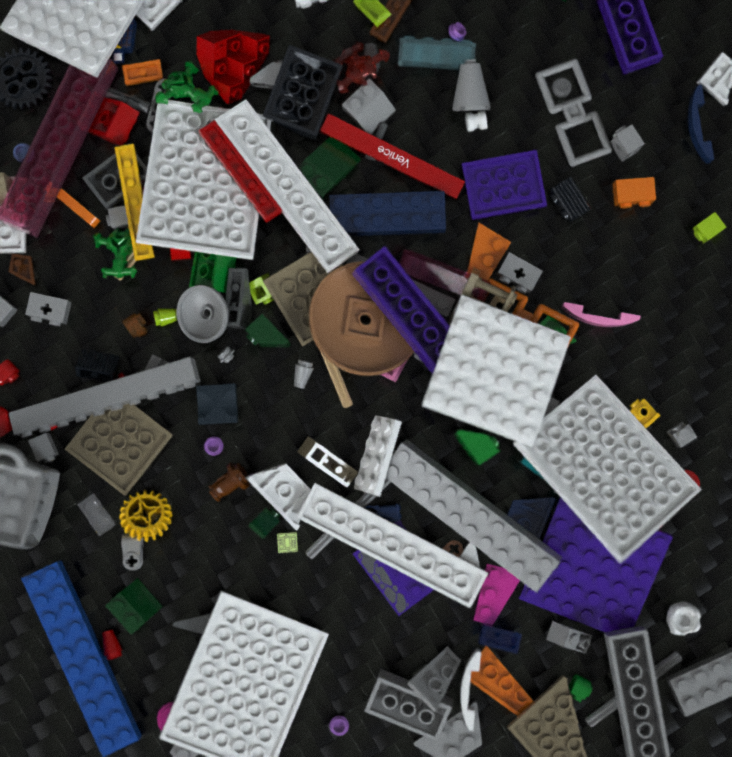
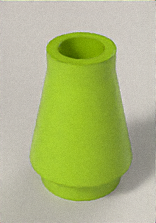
(165, 316)

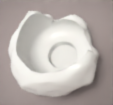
(683, 618)

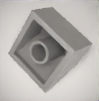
(368, 107)

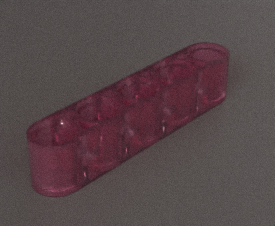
(438, 273)

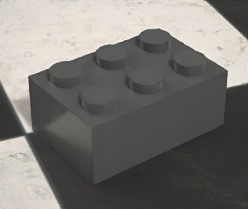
(106, 181)

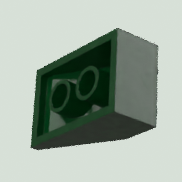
(328, 166)

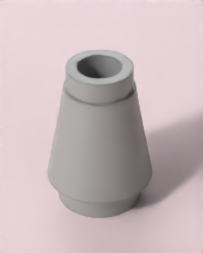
(302, 373)

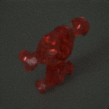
(358, 66)

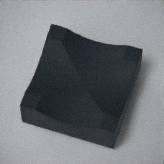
(217, 404)

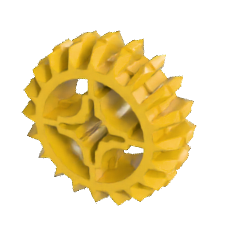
(138, 518)

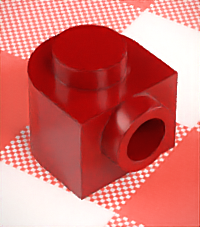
(8, 372)

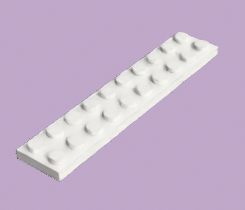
(287, 186)
(392, 545)

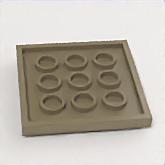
(293, 292)
(119, 445)

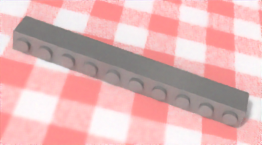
(105, 397)

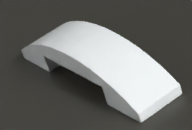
(472, 665)

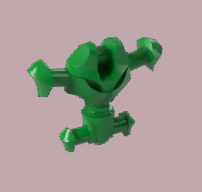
(181, 85)
(120, 244)

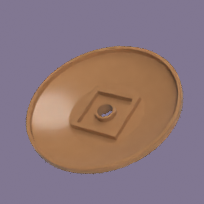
(342, 336)

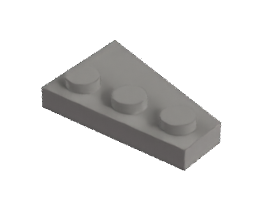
(435, 678)

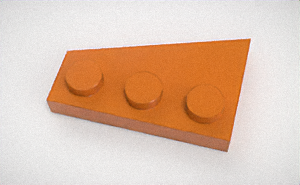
(487, 251)

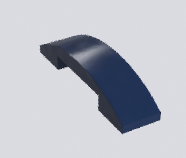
(703, 148)

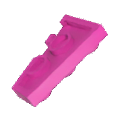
(494, 593)

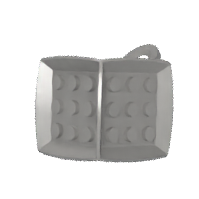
(25, 498)

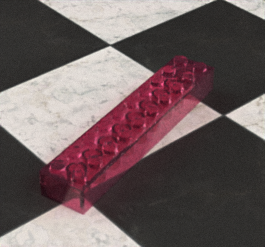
(55, 148)

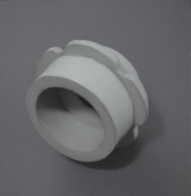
(226, 355)

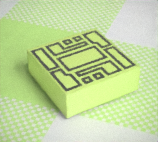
(287, 542)

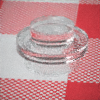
(561, 87)

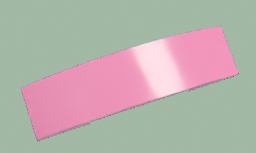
(576, 311)

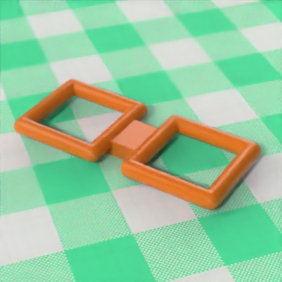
(520, 312)

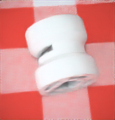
(476, 121)

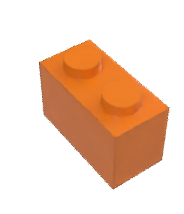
(634, 191)

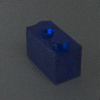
(499, 638)

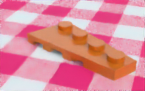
(499, 683)

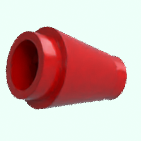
(111, 645)

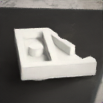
(718, 78)

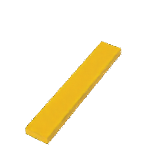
(132, 196)

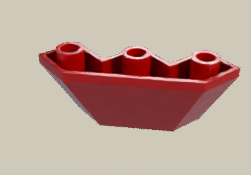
(231, 60)

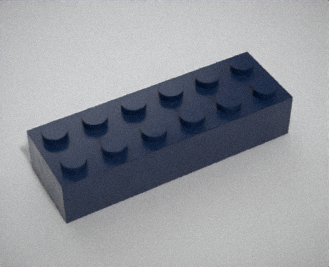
(390, 213)

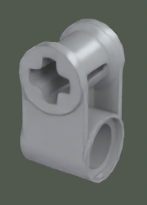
(132, 548)

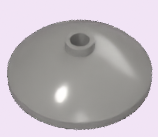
(194, 316)

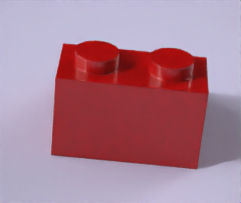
(114, 121)

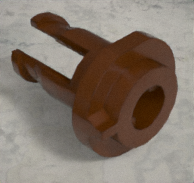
(229, 481)

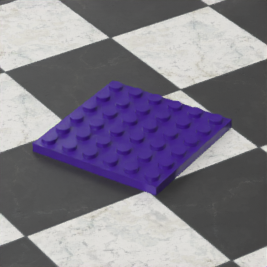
(590, 581)

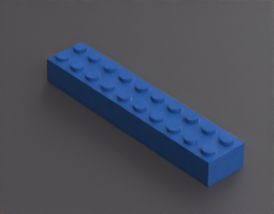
(82, 658)

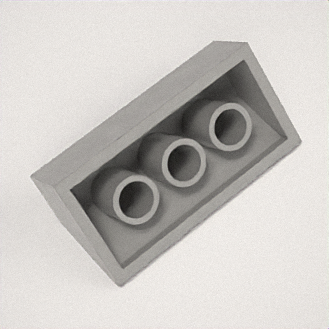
(400, 705)

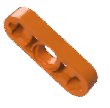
(78, 208)

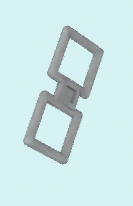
(573, 112)

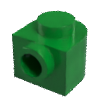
(580, 687)

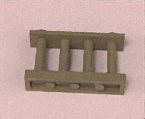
(475, 281)

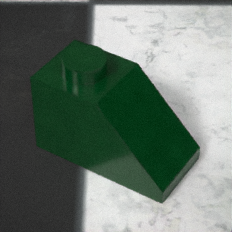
(265, 522)

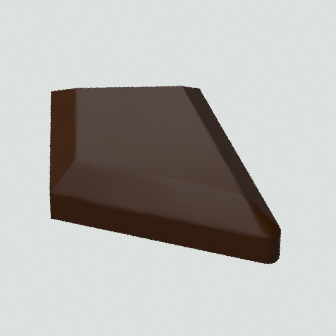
(22, 267)

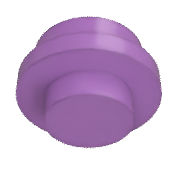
(457, 31)
(213, 446)
(339, 725)

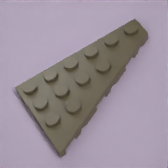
(550, 724)

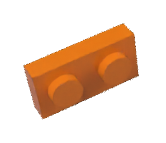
(142, 72)

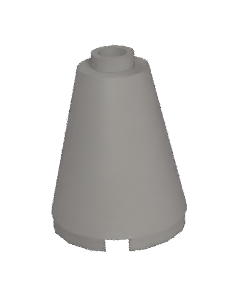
(470, 88)

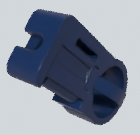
(388, 512)

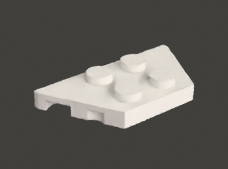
(282, 490)

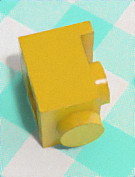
(650, 416)

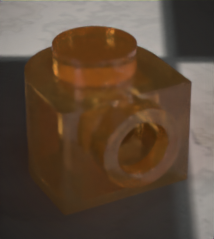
(135, 325)

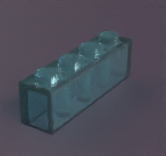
(434, 53)

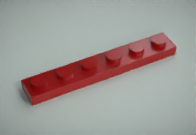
(240, 171)

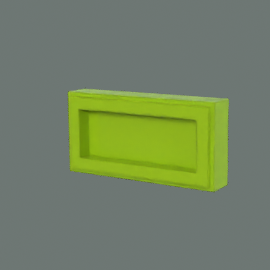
(373, 10)

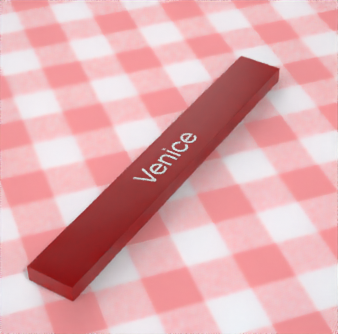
(392, 156)

